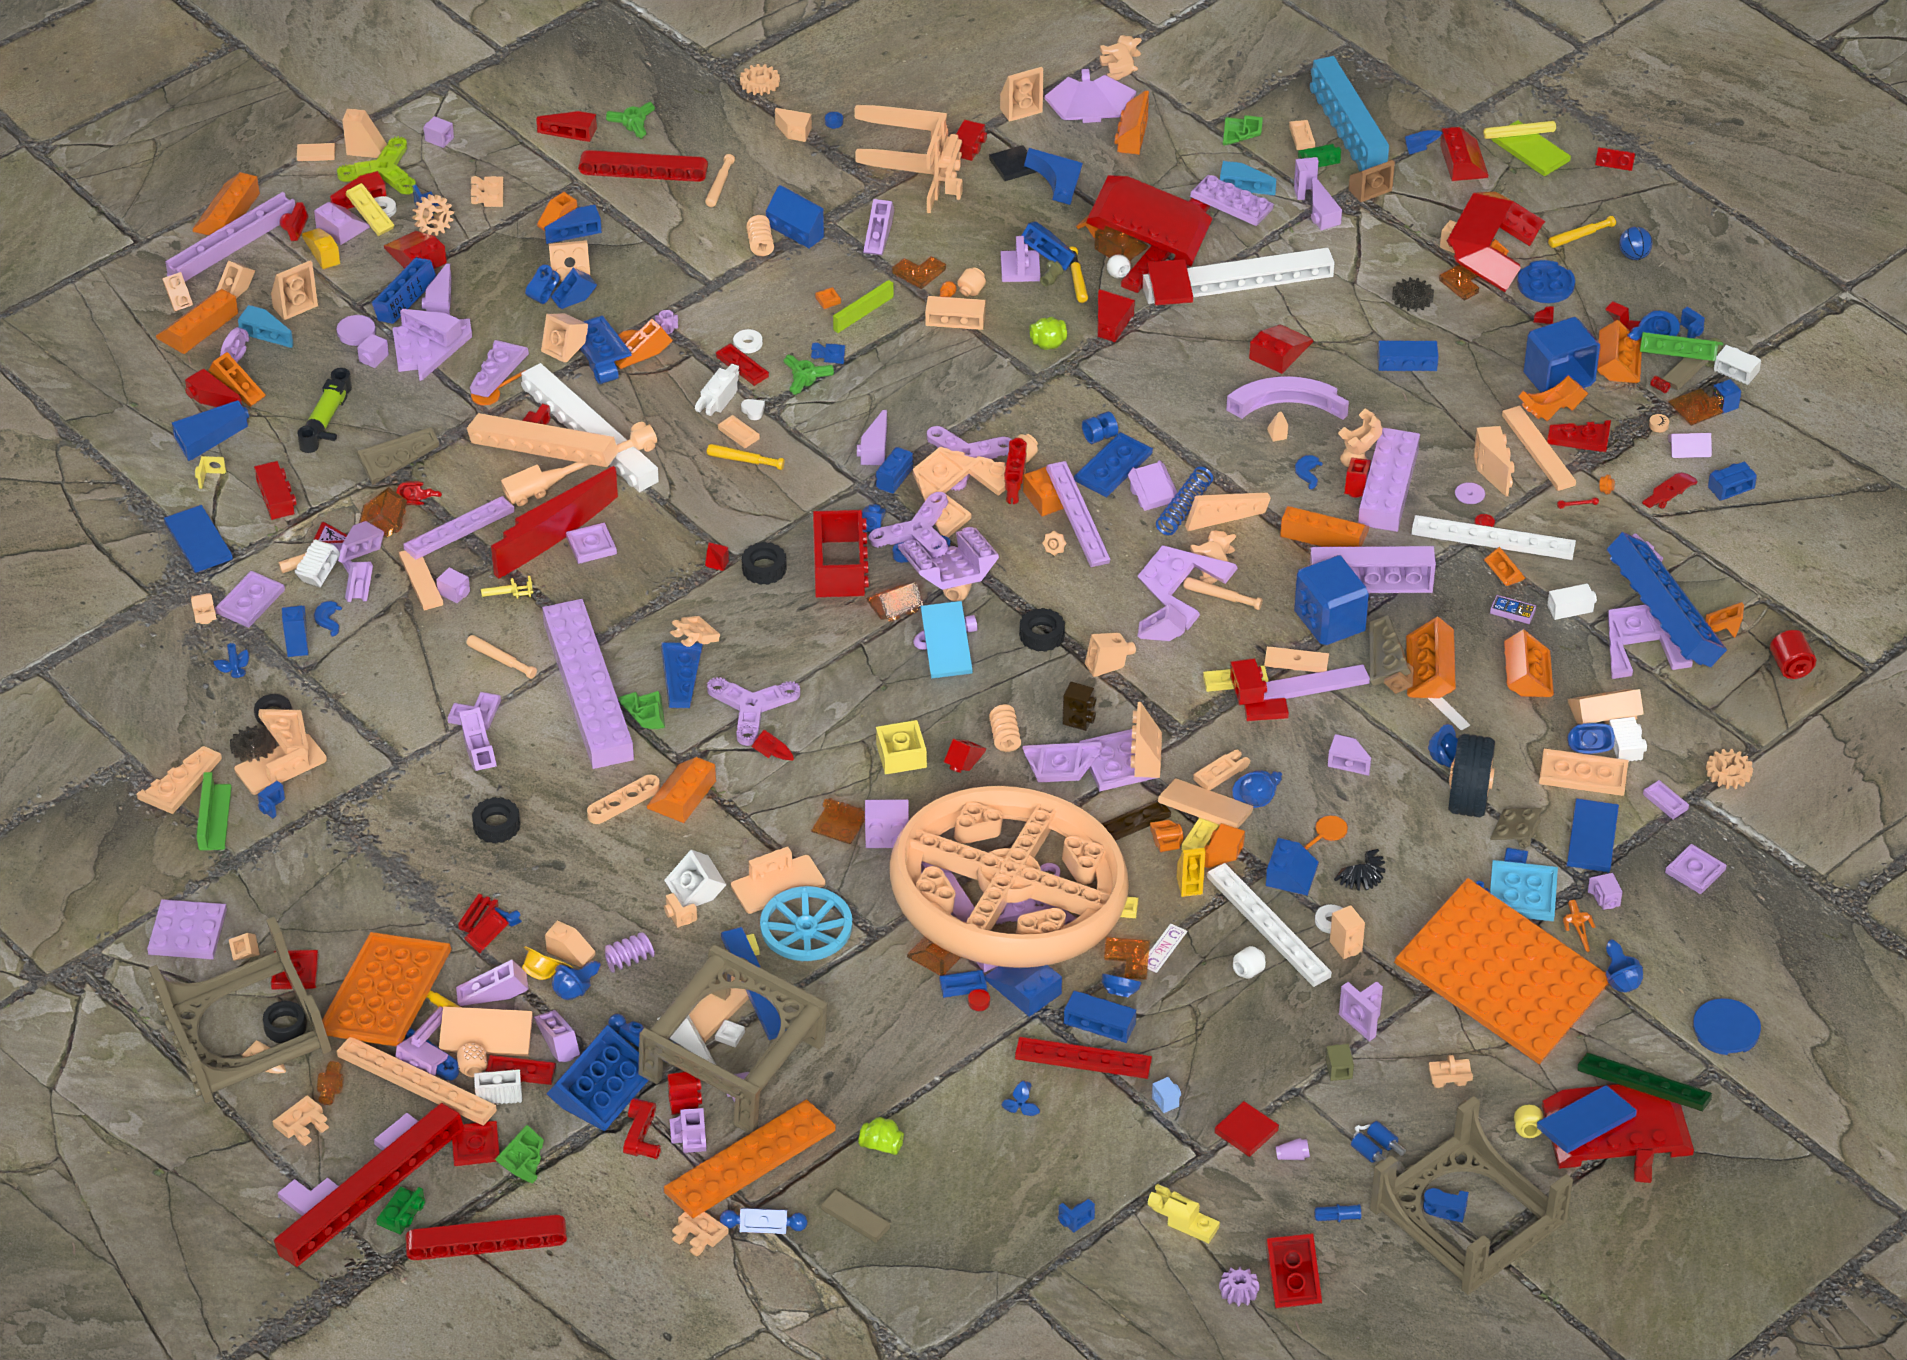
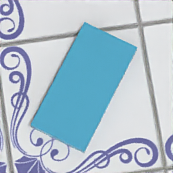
(946, 639)

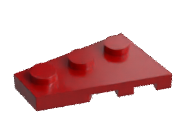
(1586, 436)

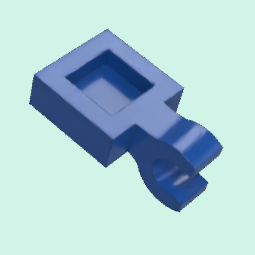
(831, 353)

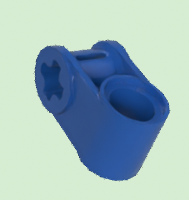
(542, 285)

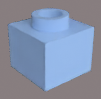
(1166, 1094)

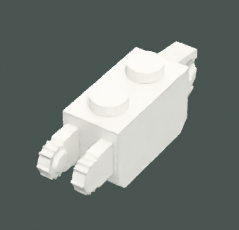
(718, 390)

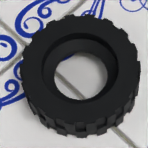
(768, 574)
(1042, 642)
(492, 807)

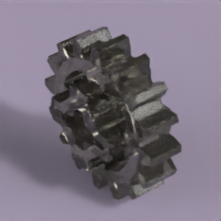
(1412, 294)
(252, 743)

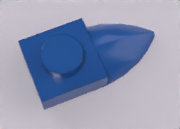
(1419, 141)

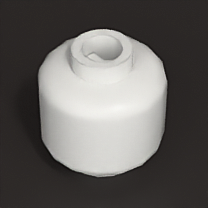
(1249, 962)

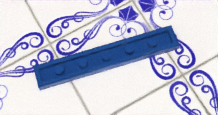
(738, 944)

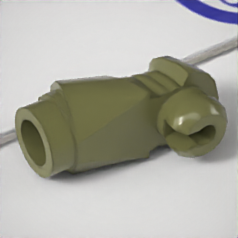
(1054, 269)

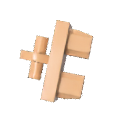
(177, 291)
(1450, 1071)

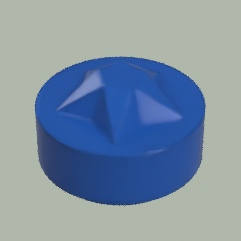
(833, 120)

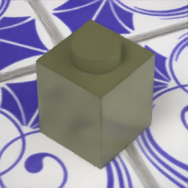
(1339, 1062)

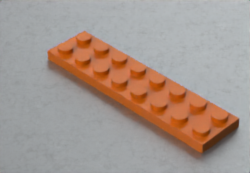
(749, 1158)

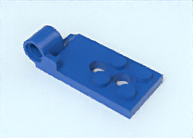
(602, 349)

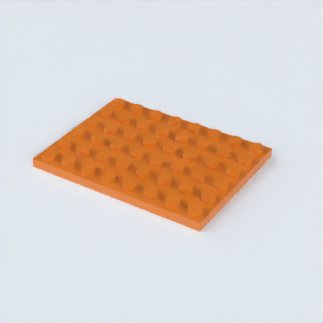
(1503, 970)

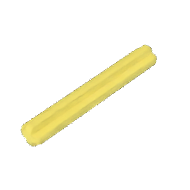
(1520, 129)

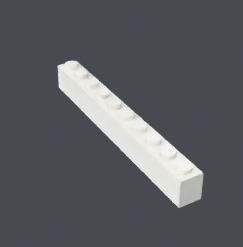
(1255, 273)
(578, 416)

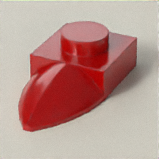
(770, 745)

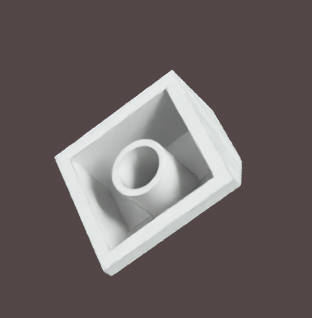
(695, 880)

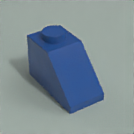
(573, 289)

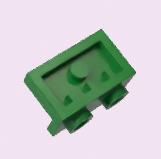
(1326, 154)
(401, 1210)

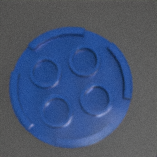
(1546, 282)
(1726, 1026)

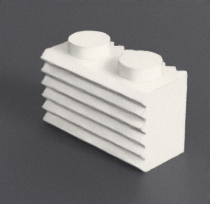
(1737, 364)
(317, 563)
(1628, 739)
(499, 1086)

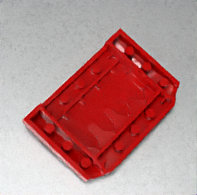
(1151, 216)
(1656, 1128)

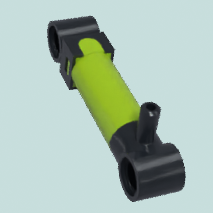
(334, 394)

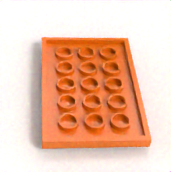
(385, 989)

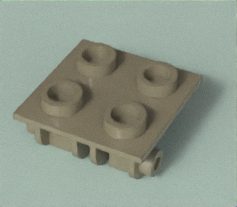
(1518, 825)

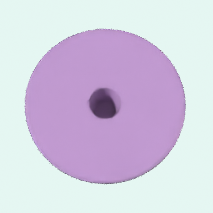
(1470, 493)

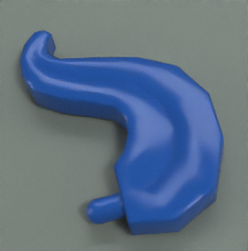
(1302, 469)
(322, 616)

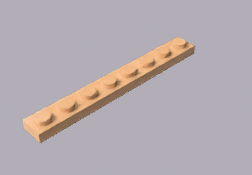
(416, 1080)

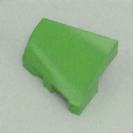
(1241, 129)
(645, 709)
(523, 1155)

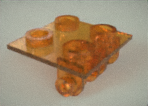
(1697, 406)
(839, 821)

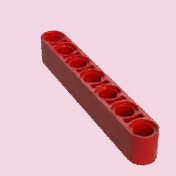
(643, 166)
(486, 1237)

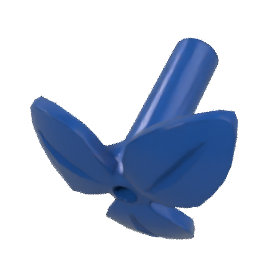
(236, 662)
(1021, 1094)

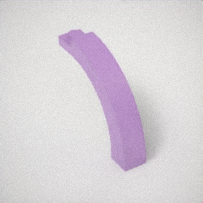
(1286, 389)

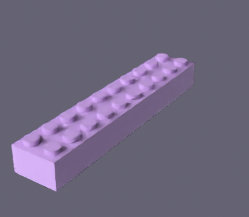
(588, 684)

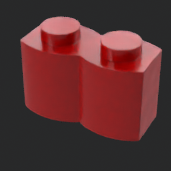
(683, 1092)

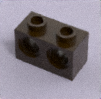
(1079, 706)

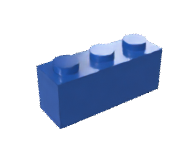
(1407, 355)
(1100, 1016)

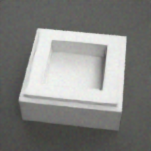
(730, 1033)

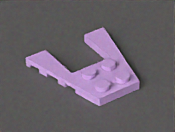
(1171, 567)
(1633, 626)

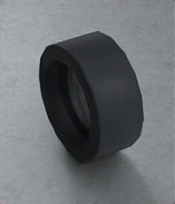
(280, 1009)

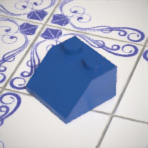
(1291, 867)

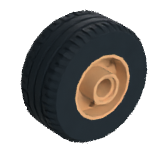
(1471, 775)

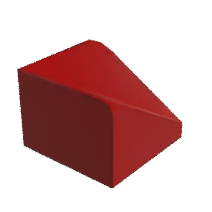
(1618, 312)
(717, 556)
(1643, 1166)

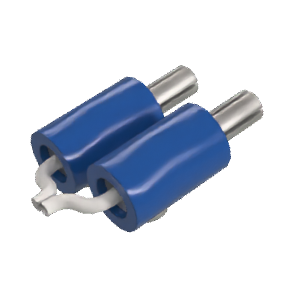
(1380, 1135)

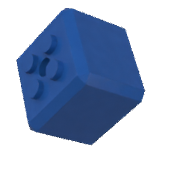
(1561, 351)
(1331, 600)

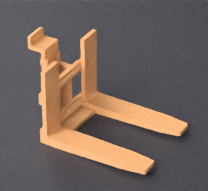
(941, 158)

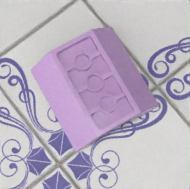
(959, 565)

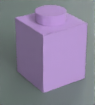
(438, 132)
(373, 350)
(453, 585)

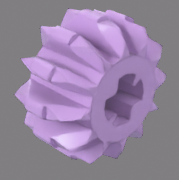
(1239, 1286)

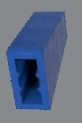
(209, 428)

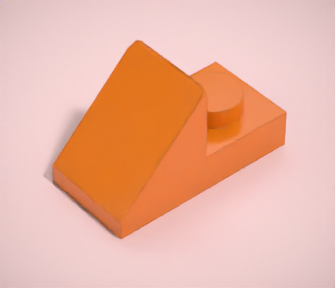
(1726, 618)

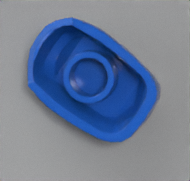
(1591, 738)

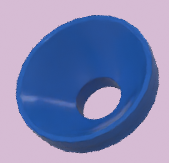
(1119, 985)

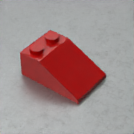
(417, 245)
(1278, 347)
(1293, 1270)

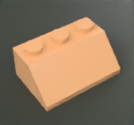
(1606, 706)

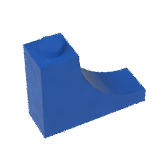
(1058, 171)
(295, 630)

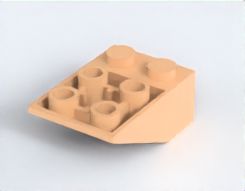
(1493, 457)
(1147, 744)

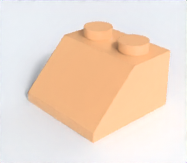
(563, 336)

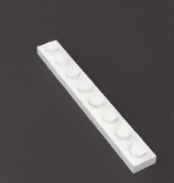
(1493, 537)
(1269, 925)

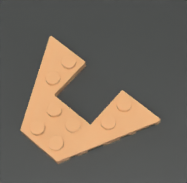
(947, 468)

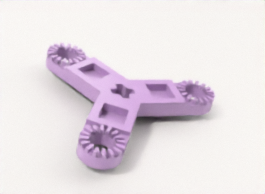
(987, 448)
(918, 529)
(762, 700)
(1014, 910)

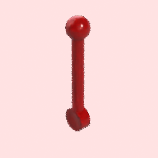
(1561, 504)

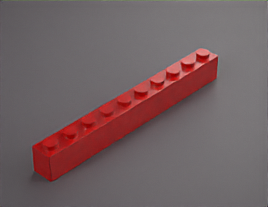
(368, 1185)

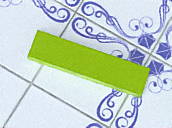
(863, 306)

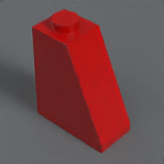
(1113, 314)

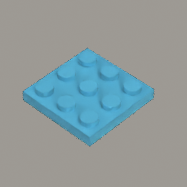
(1526, 888)

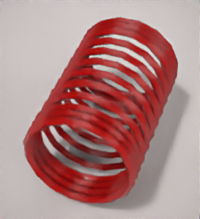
(1663, 386)

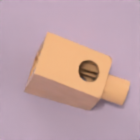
(1107, 653)

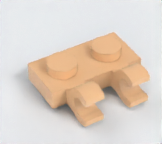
(492, 190)
(696, 629)
(298, 1116)
(705, 1229)

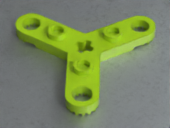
(386, 166)

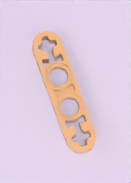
(598, 814)

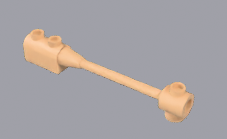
(535, 483)

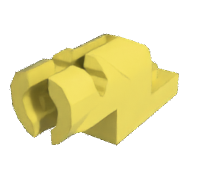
(1183, 1214)

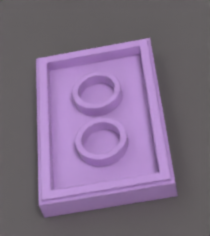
(249, 599)

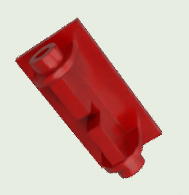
(1615, 158)

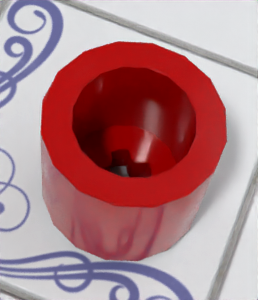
(1793, 654)

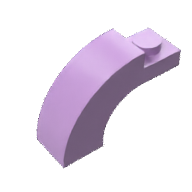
(476, 740)

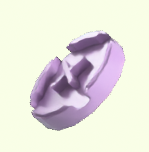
(355, 329)
(235, 343)

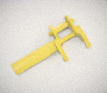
(509, 589)

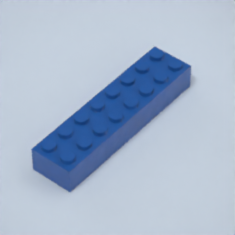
(1666, 600)

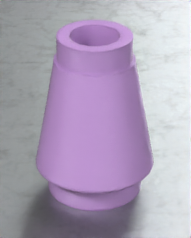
(1293, 1150)

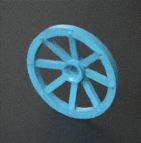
(806, 926)

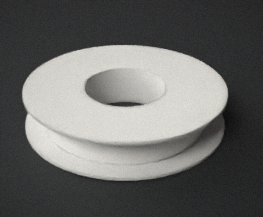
(388, 203)
(748, 334)
(1321, 915)

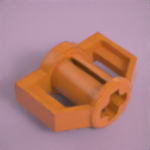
(1166, 835)

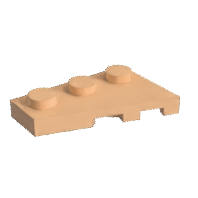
(286, 728)

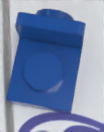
(1078, 1217)

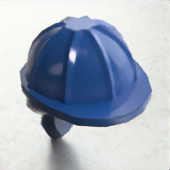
(1657, 323)
(1443, 745)
(1256, 788)
(1624, 971)
(573, 983)

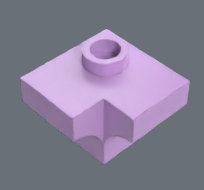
(689, 1130)

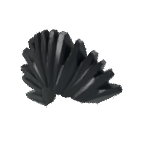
(1364, 874)

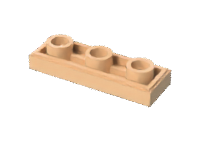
(1296, 659)

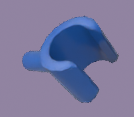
(511, 918)

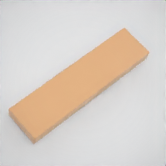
(421, 581)

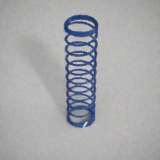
(1171, 521)

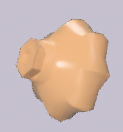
(1054, 543)

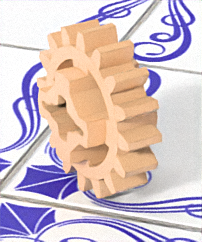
(761, 79)
(441, 215)
(1729, 769)

